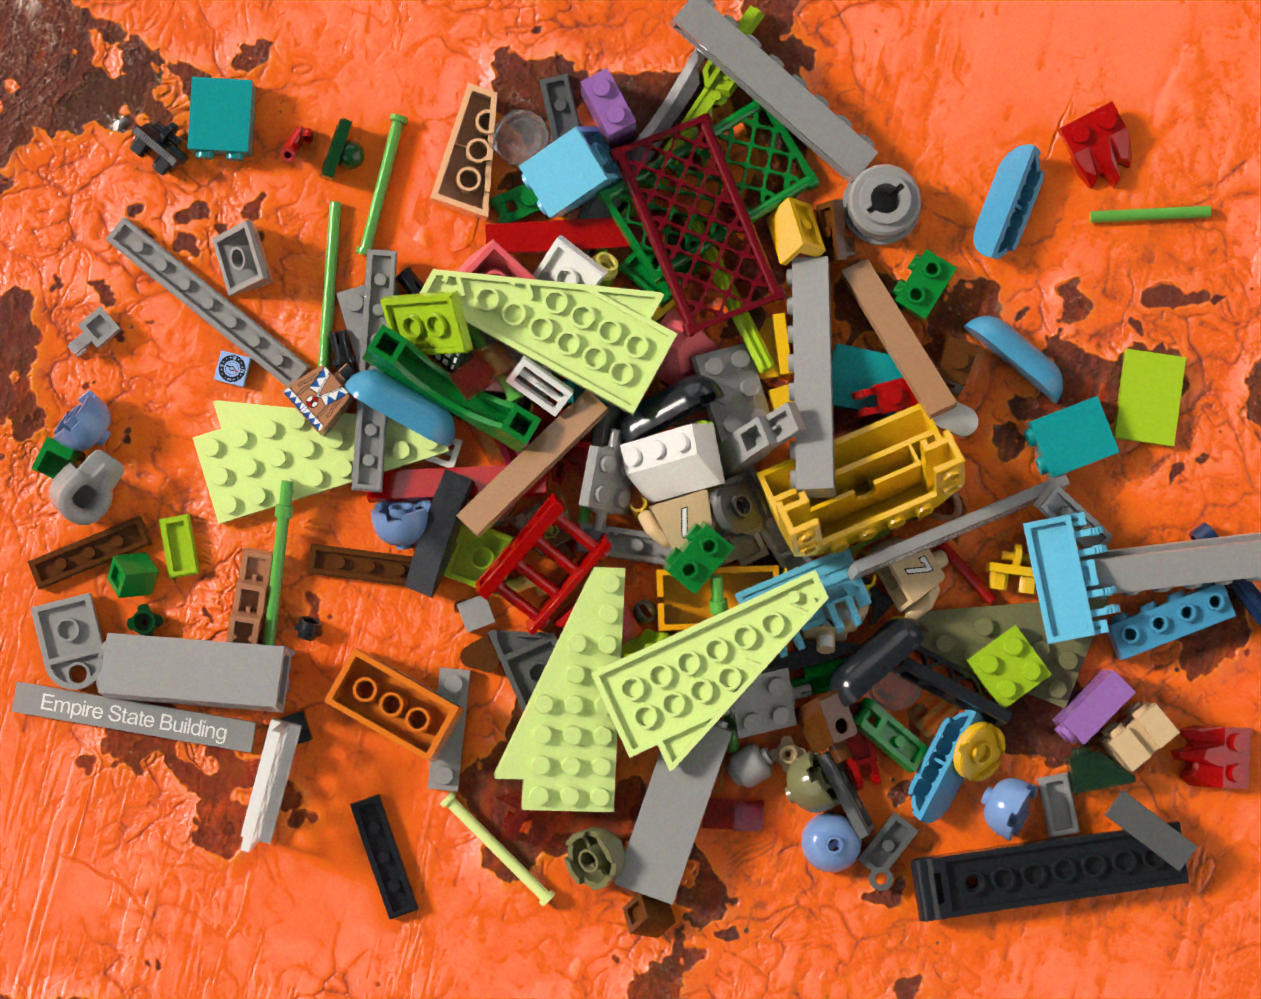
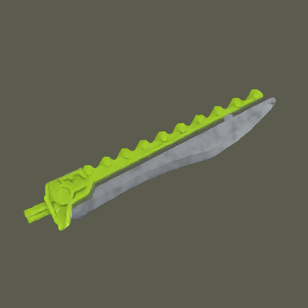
(715, 92)

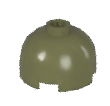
(809, 785)
(595, 857)

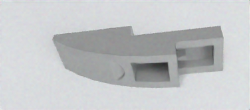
(758, 438)

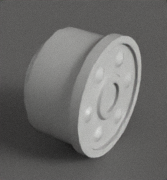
(882, 204)

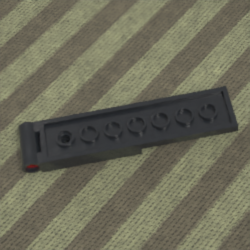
(1038, 873)

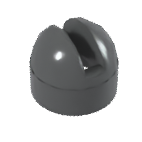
(650, 606)

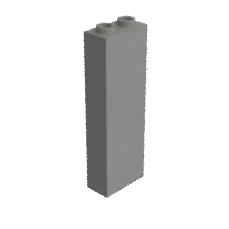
(194, 672)
(672, 817)

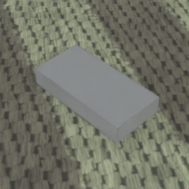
(1058, 805)

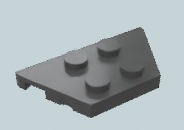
(523, 658)

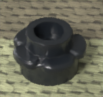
(308, 628)

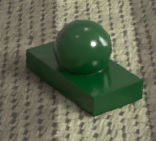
(344, 152)

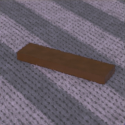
(89, 552)
(358, 564)

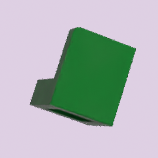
(53, 458)
(132, 575)

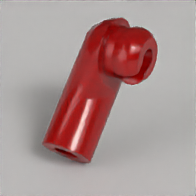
(294, 143)

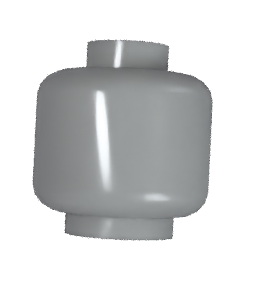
(750, 765)

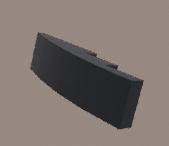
(437, 541)
(810, 655)

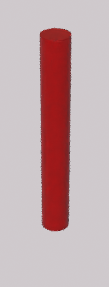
(967, 573)

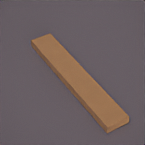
(898, 339)
(532, 463)

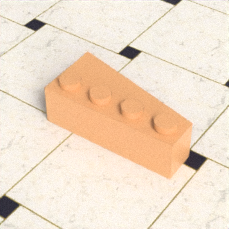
(467, 162)

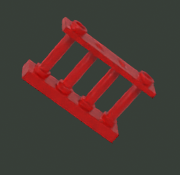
(532, 537)

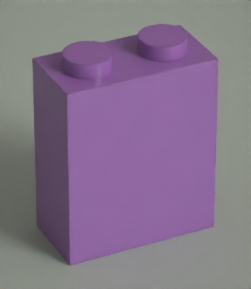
(608, 108)
(1092, 707)

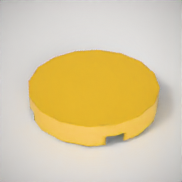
(978, 751)

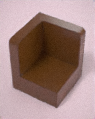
(648, 916)

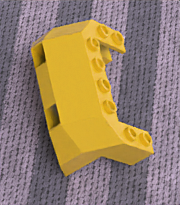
(881, 480)

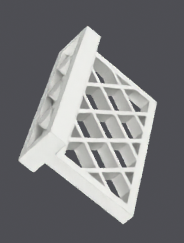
(270, 783)

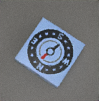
(232, 368)

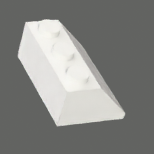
(674, 462)

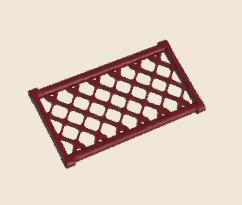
(723, 171)

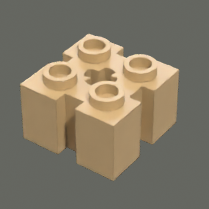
(1138, 735)

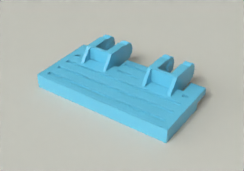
(834, 577)
(1063, 577)

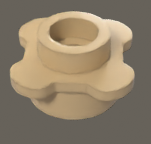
(786, 745)

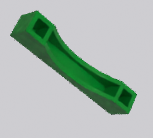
(413, 368)

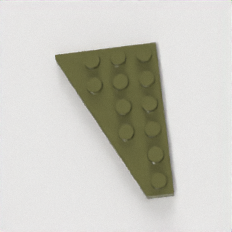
(964, 631)

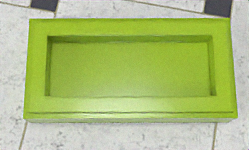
(179, 546)

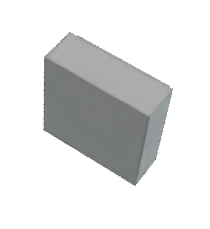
(476, 613)

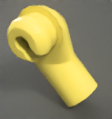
(522, 583)

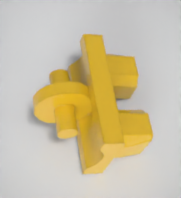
(1000, 572)

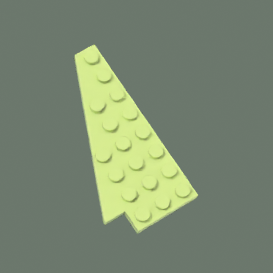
(576, 330)
(277, 443)
(689, 680)
(566, 734)

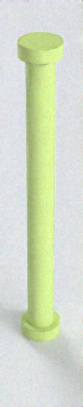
(497, 848)

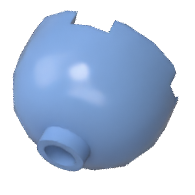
(84, 424)
(400, 522)
(1008, 806)
(820, 851)

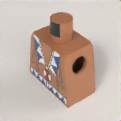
(321, 396)

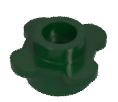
(144, 612)

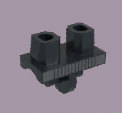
(161, 140)

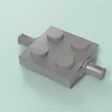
(605, 483)
(767, 703)

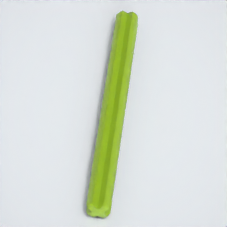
(744, 321)

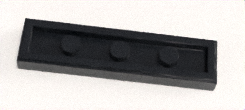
(384, 856)

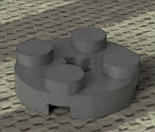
(725, 501)

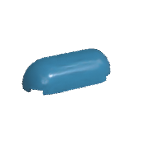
(1009, 202)
(1018, 354)
(403, 405)
(936, 777)

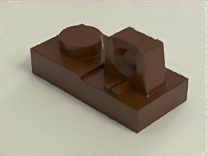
(831, 227)

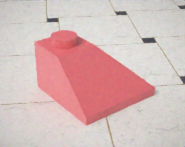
(494, 260)
(678, 361)

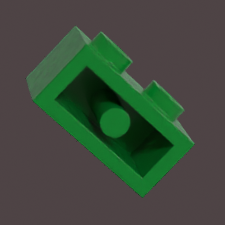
(924, 284)
(697, 556)

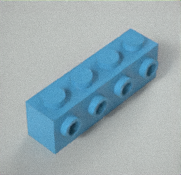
(1169, 620)

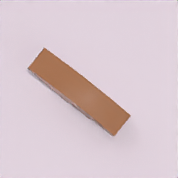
(250, 596)

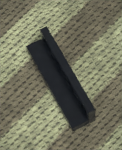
(948, 688)

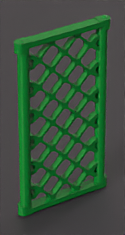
(809, 182)

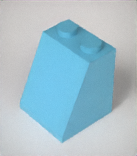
(570, 171)

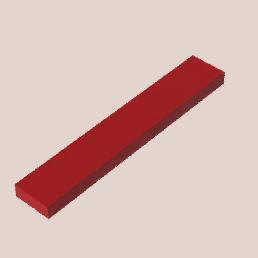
(583, 233)
(423, 483)

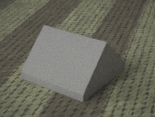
(242, 258)

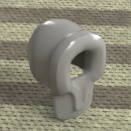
(86, 491)

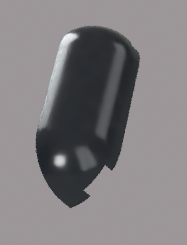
(668, 407)
(876, 658)

